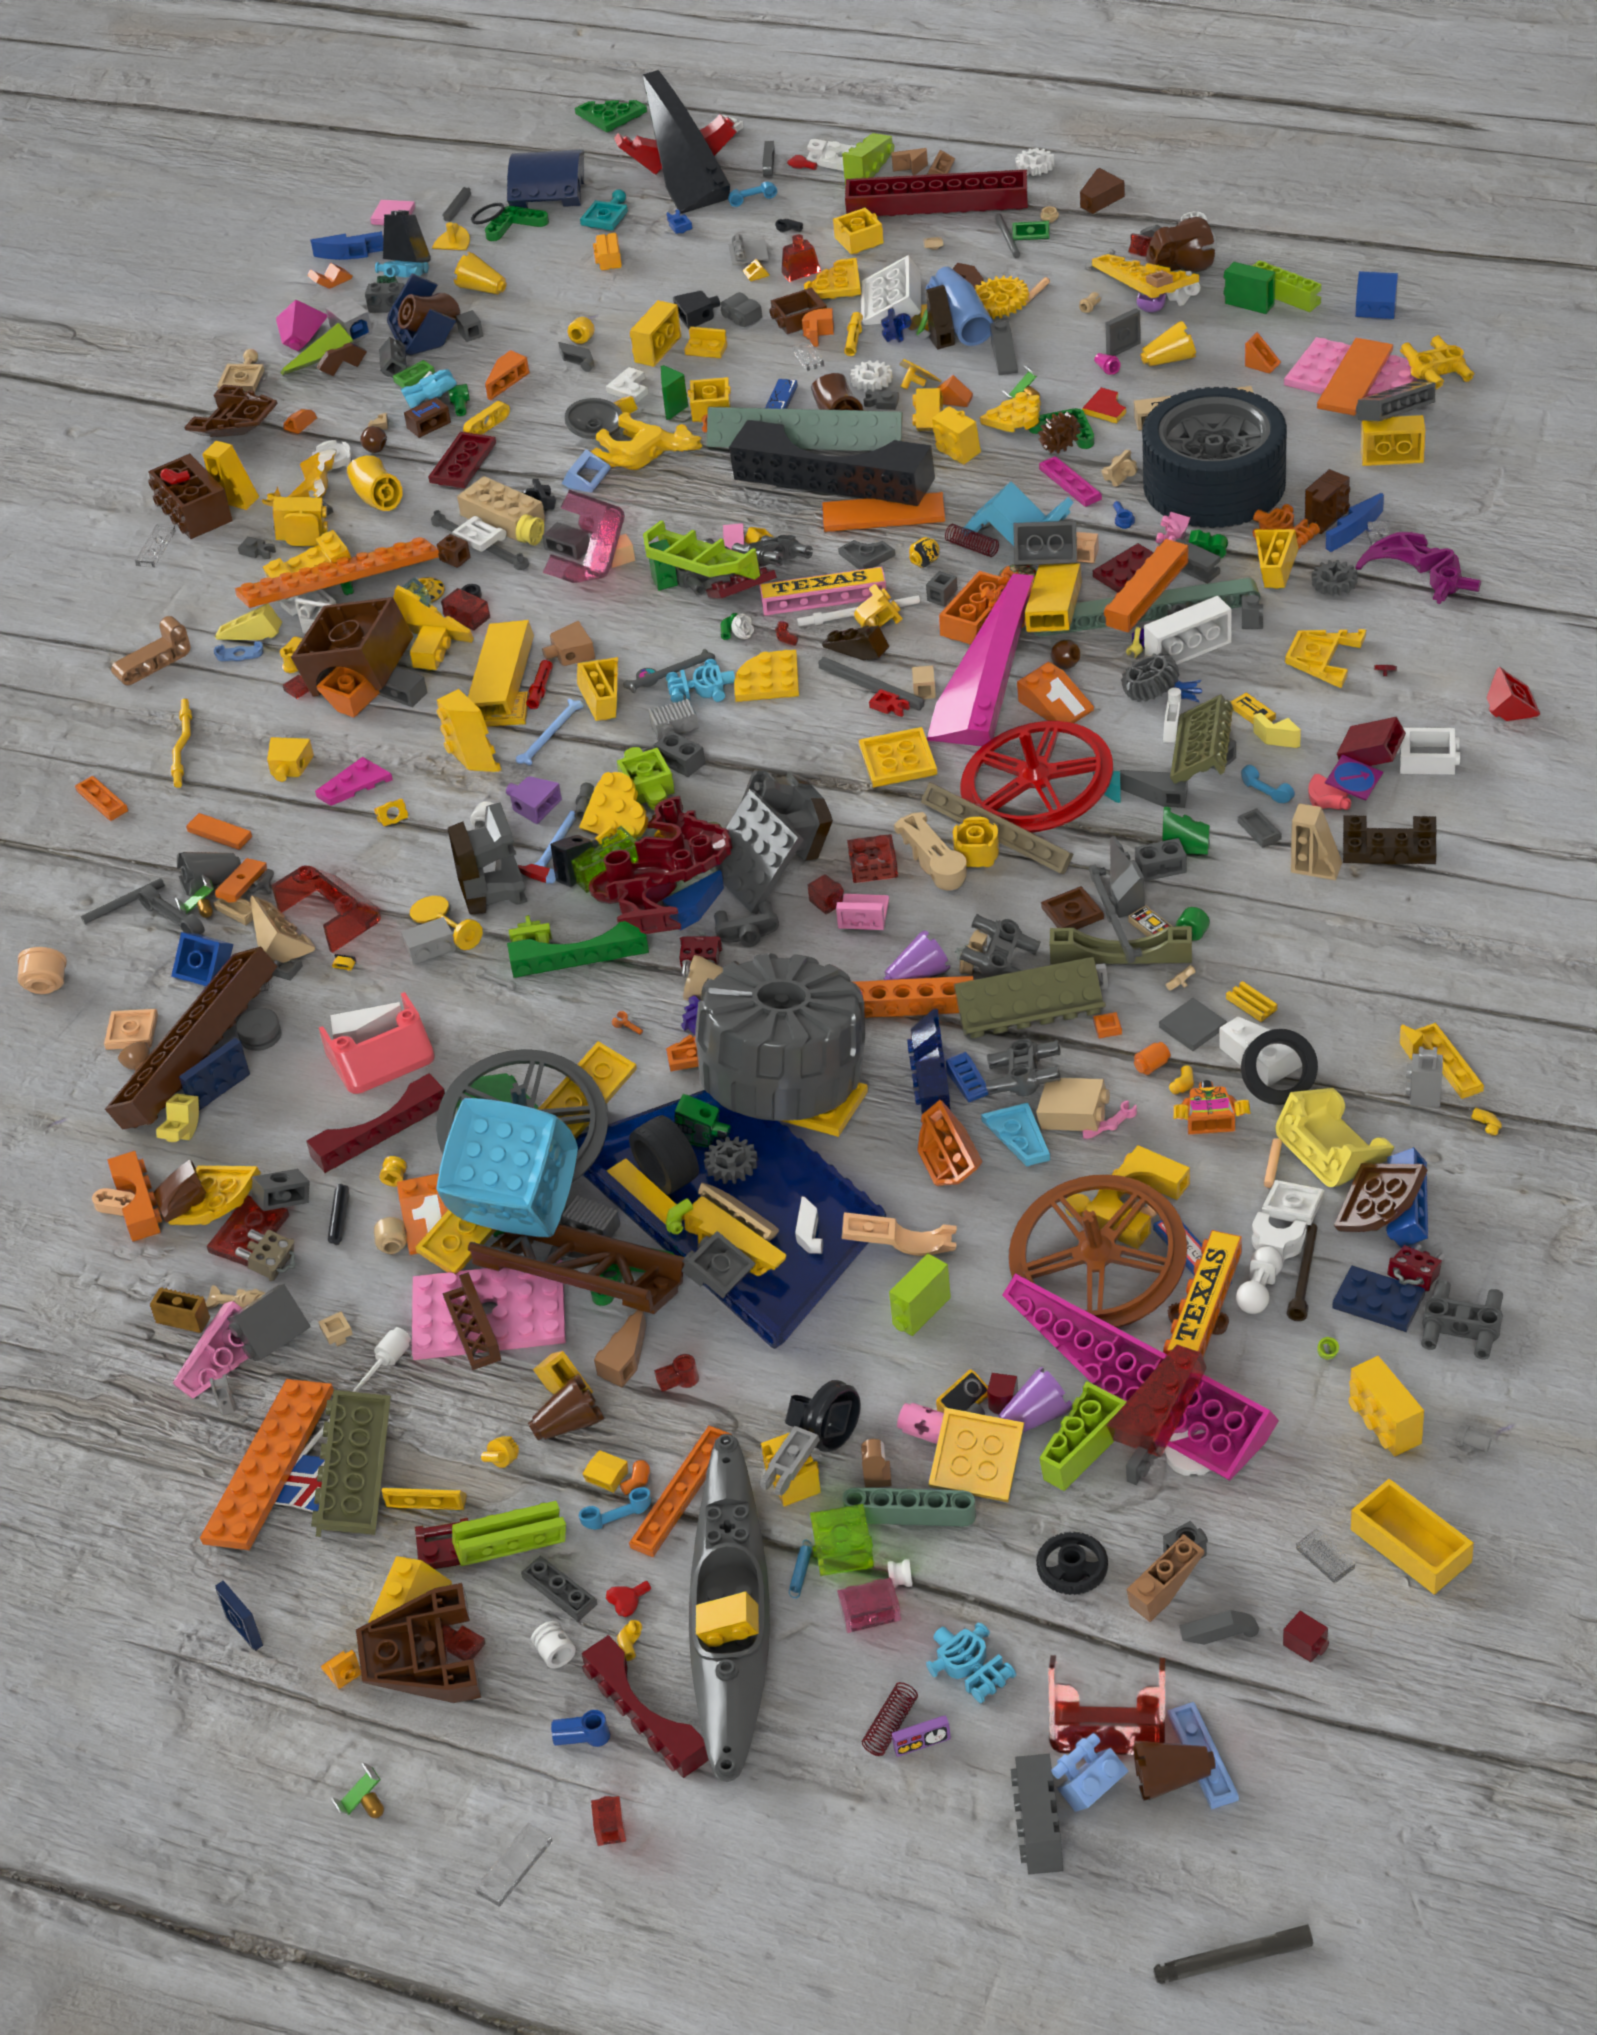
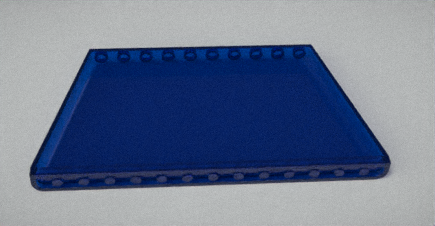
(784, 1174)

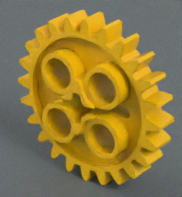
(1003, 295)

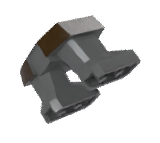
(798, 805)
(480, 848)

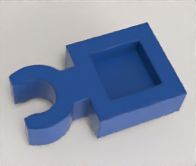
(678, 222)

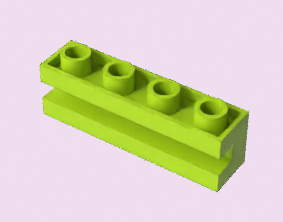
(1293, 288)
(508, 1533)

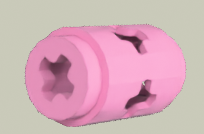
(920, 1422)

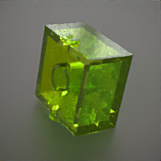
(841, 1540)

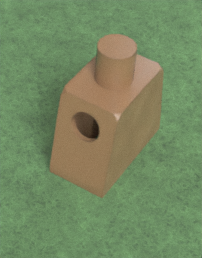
(570, 645)

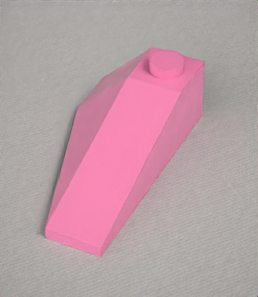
(213, 1355)

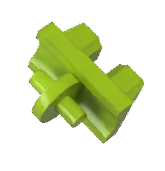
(531, 930)

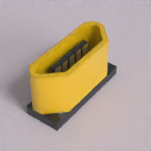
(344, 962)

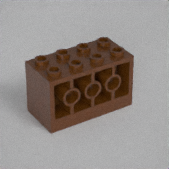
(192, 504)

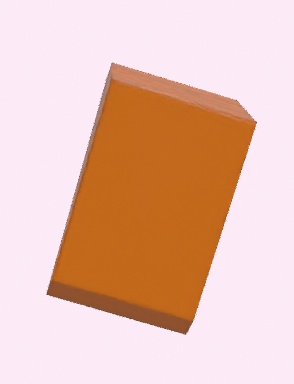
(1259, 355)
(955, 392)

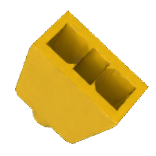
(288, 757)

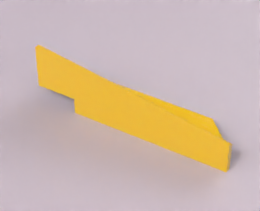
(708, 1218)

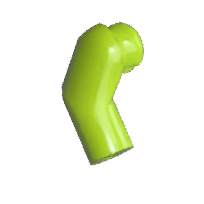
(675, 1214)

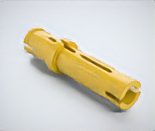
(854, 329)

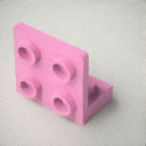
(862, 911)

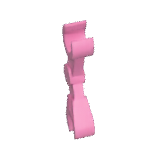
(1112, 1123)

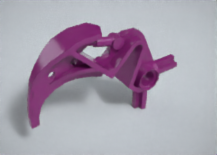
(1442, 563)

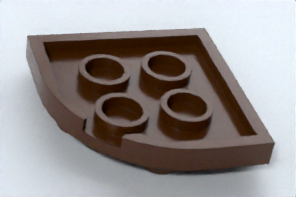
(1379, 1195)

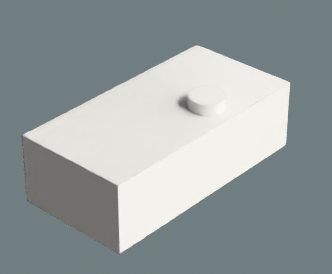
(1190, 631)

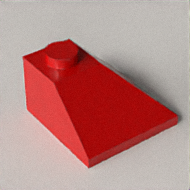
(1510, 698)

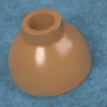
(134, 1055)

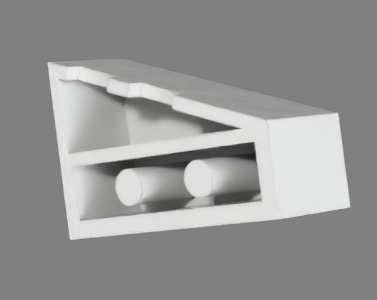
(1273, 1060)

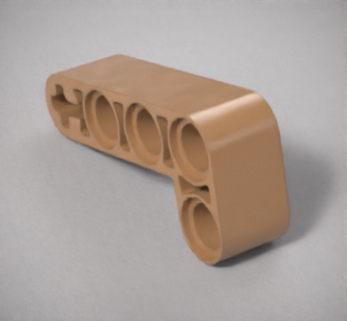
(154, 656)

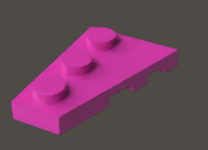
(354, 778)

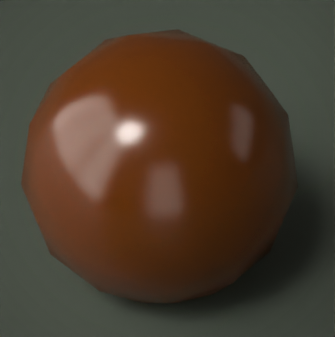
(373, 439)
(1065, 654)

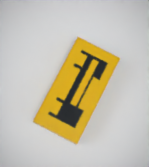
(1248, 707)

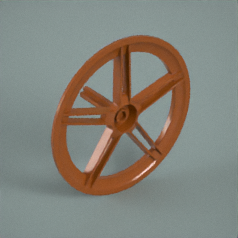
(1098, 1246)

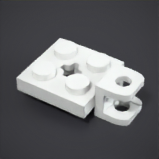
(827, 155)

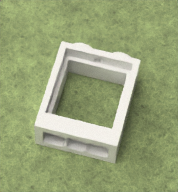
(1429, 763)

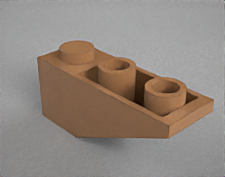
(622, 1354)
(1164, 1578)

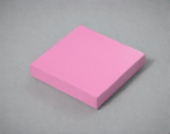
(387, 206)

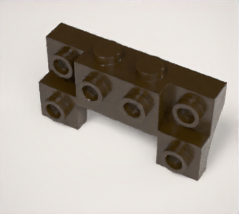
(1389, 845)

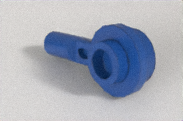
(1124, 518)

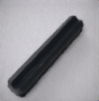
(338, 1214)

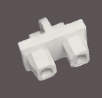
(1182, 294)

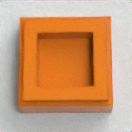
(1107, 1025)

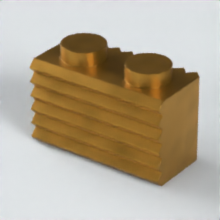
(180, 1310)

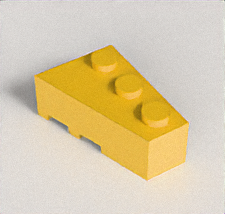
(599, 686)

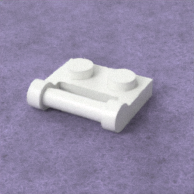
(479, 534)

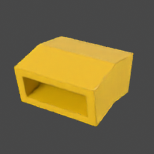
(605, 1471)

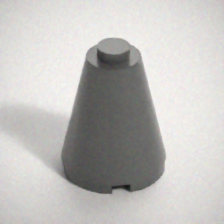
(210, 864)

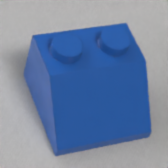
(1376, 295)
(200, 958)

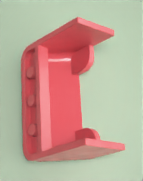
(382, 1056)

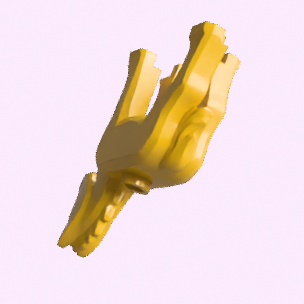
(646, 443)

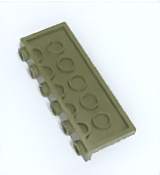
(1202, 739)
(1029, 997)
(352, 1463)

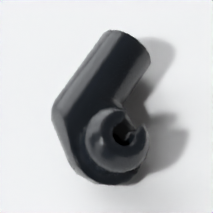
(788, 224)

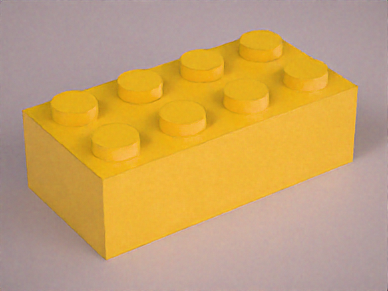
(1412, 1536)

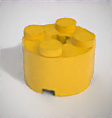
(977, 841)

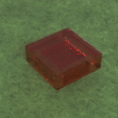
(296, 687)

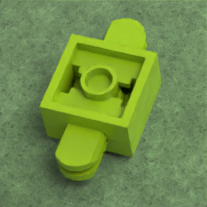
(649, 773)

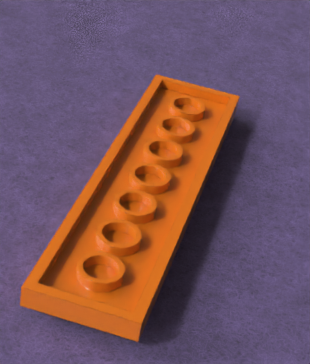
(267, 1464)

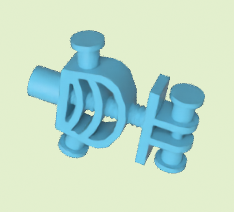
(402, 268)
(706, 681)
(958, 1661)

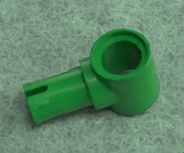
(459, 396)

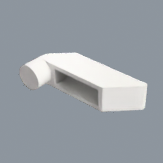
(1172, 715)
(807, 1228)

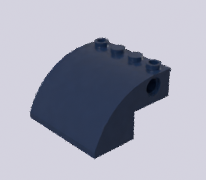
(545, 177)

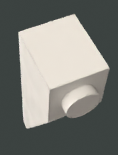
(366, 1022)

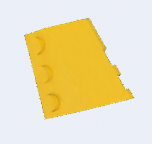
(465, 732)

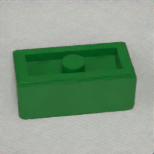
(1030, 230)

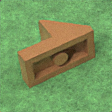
(910, 159)

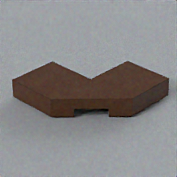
(969, 273)
(333, 358)

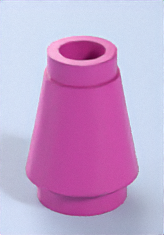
(1108, 363)

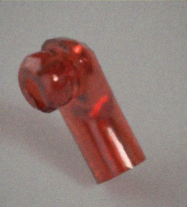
(783, 634)

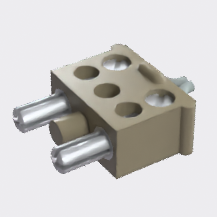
(269, 1254)

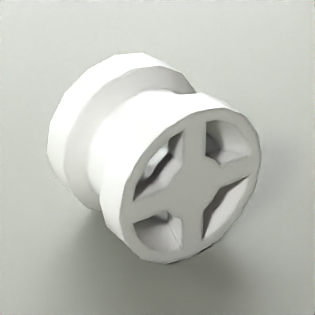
(900, 1573)

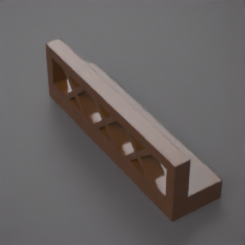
(479, 1318)

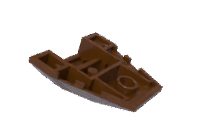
(236, 413)

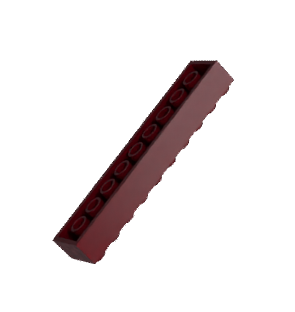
(938, 193)

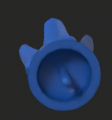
(1188, 690)

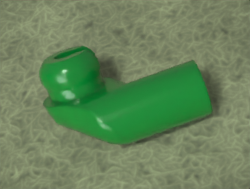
(725, 626)

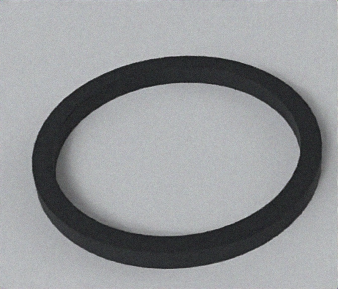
(488, 219)

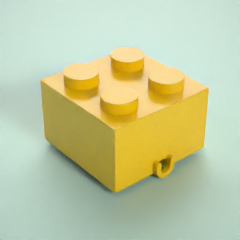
(858, 231)
(706, 394)
(956, 435)

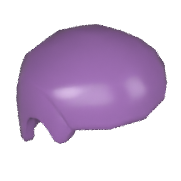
(1151, 304)

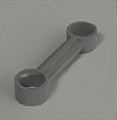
(152, 900)

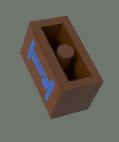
(427, 417)

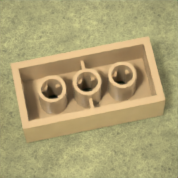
(498, 505)

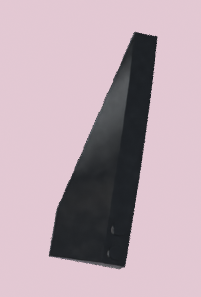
(686, 160)

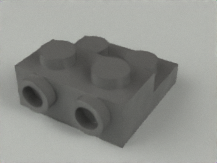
(717, 1264)

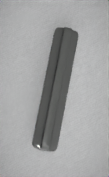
(456, 204)

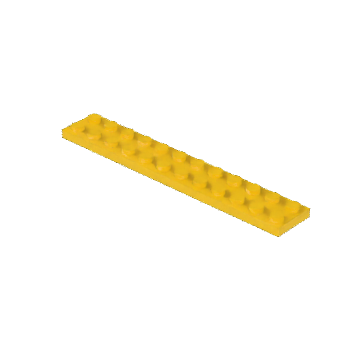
(449, 1238)

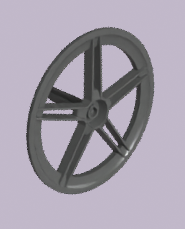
(594, 1113)

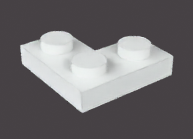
(628, 385)
(318, 596)

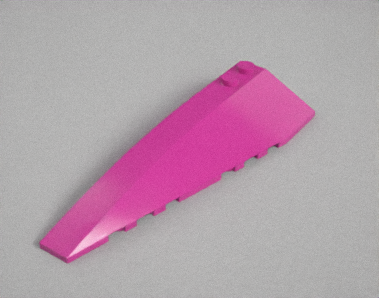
(975, 693)

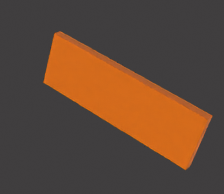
(1355, 376)
(881, 513)

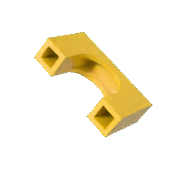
(1147, 1167)

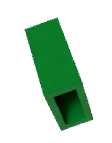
(1249, 287)

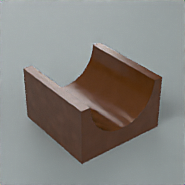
(356, 636)

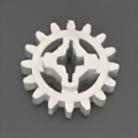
(1035, 161)
(871, 376)

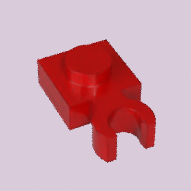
(886, 702)

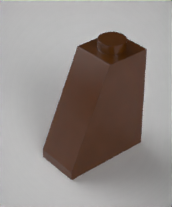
(1101, 191)

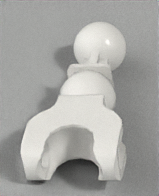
(1272, 1248)

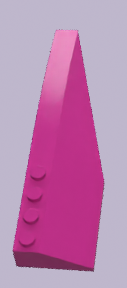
(1122, 1363)

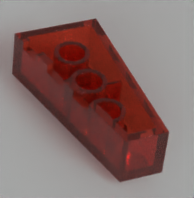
(1159, 1402)

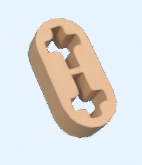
(111, 1200)

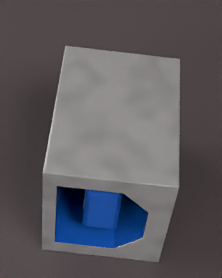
(351, 317)

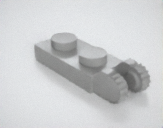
(789, 1459)

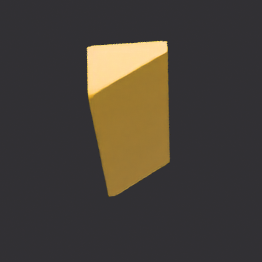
(424, 1498)

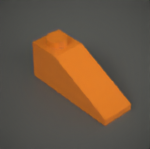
(505, 373)

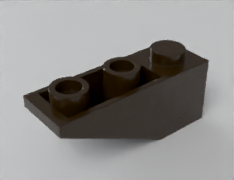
(939, 318)
(860, 643)

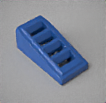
(963, 1063)

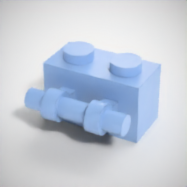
(1093, 1778)

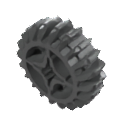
(1150, 677)

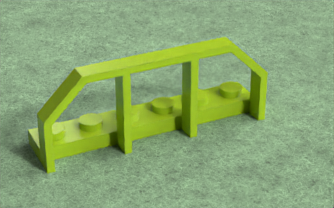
(720, 560)

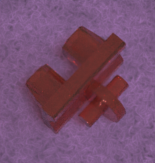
(1139, 244)

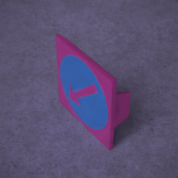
(1354, 777)

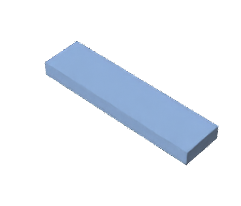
(1192, 1731)

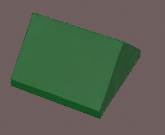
(673, 391)

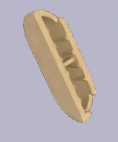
(739, 1211)

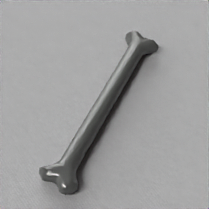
(632, 685)

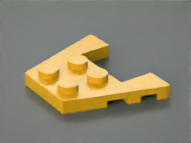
(1314, 649)

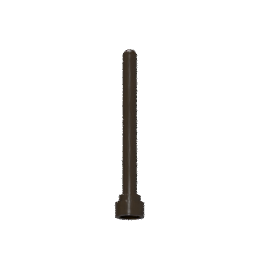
(1298, 1307)

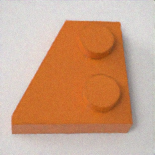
(683, 1054)

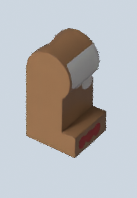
(875, 1467)

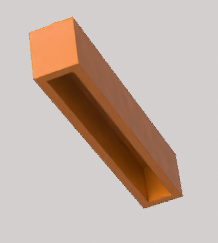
(1146, 585)

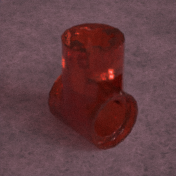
(681, 1373)

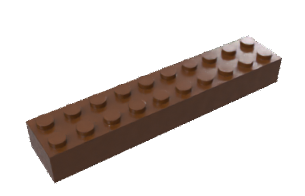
(191, 1038)

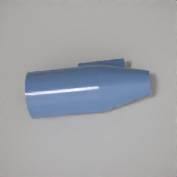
(967, 311)

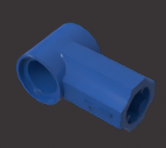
(581, 1729)

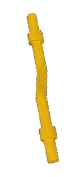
(177, 768)

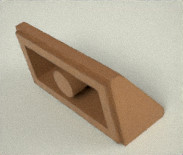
(941, 163)

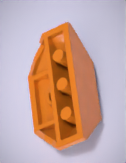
(946, 1147)

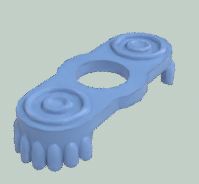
(228, 654)

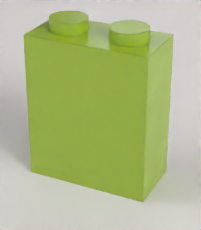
(919, 1294)

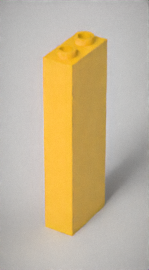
(1053, 597)
(501, 666)

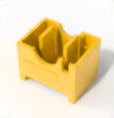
(806, 1481)

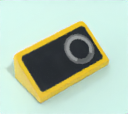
(963, 1393)

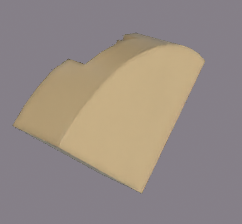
(381, 421)

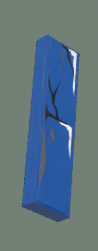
(782, 394)

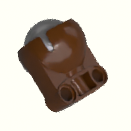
(1186, 246)

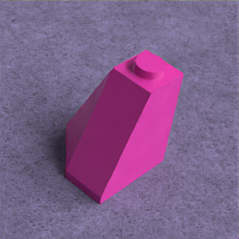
(299, 324)

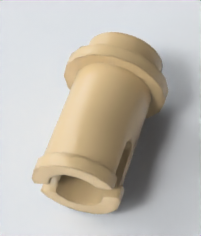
(1086, 304)

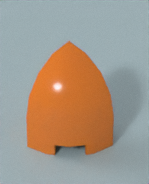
(299, 420)

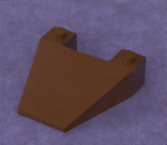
(409, 1649)

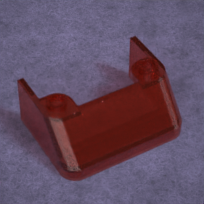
(354, 910)
(1114, 1726)

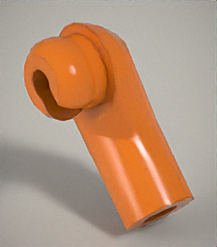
(639, 1477)

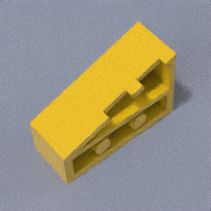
(229, 472)
(1276, 555)

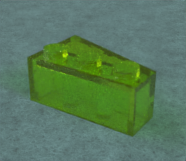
(591, 861)

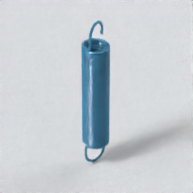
(800, 1569)

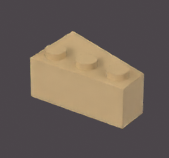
(1313, 844)

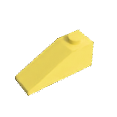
(251, 626)

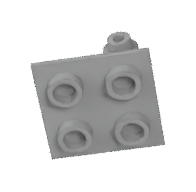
(748, 251)

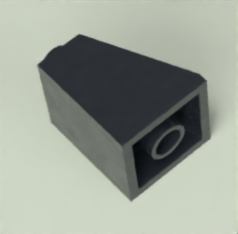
(403, 238)

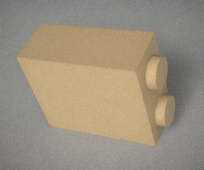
(1073, 1104)

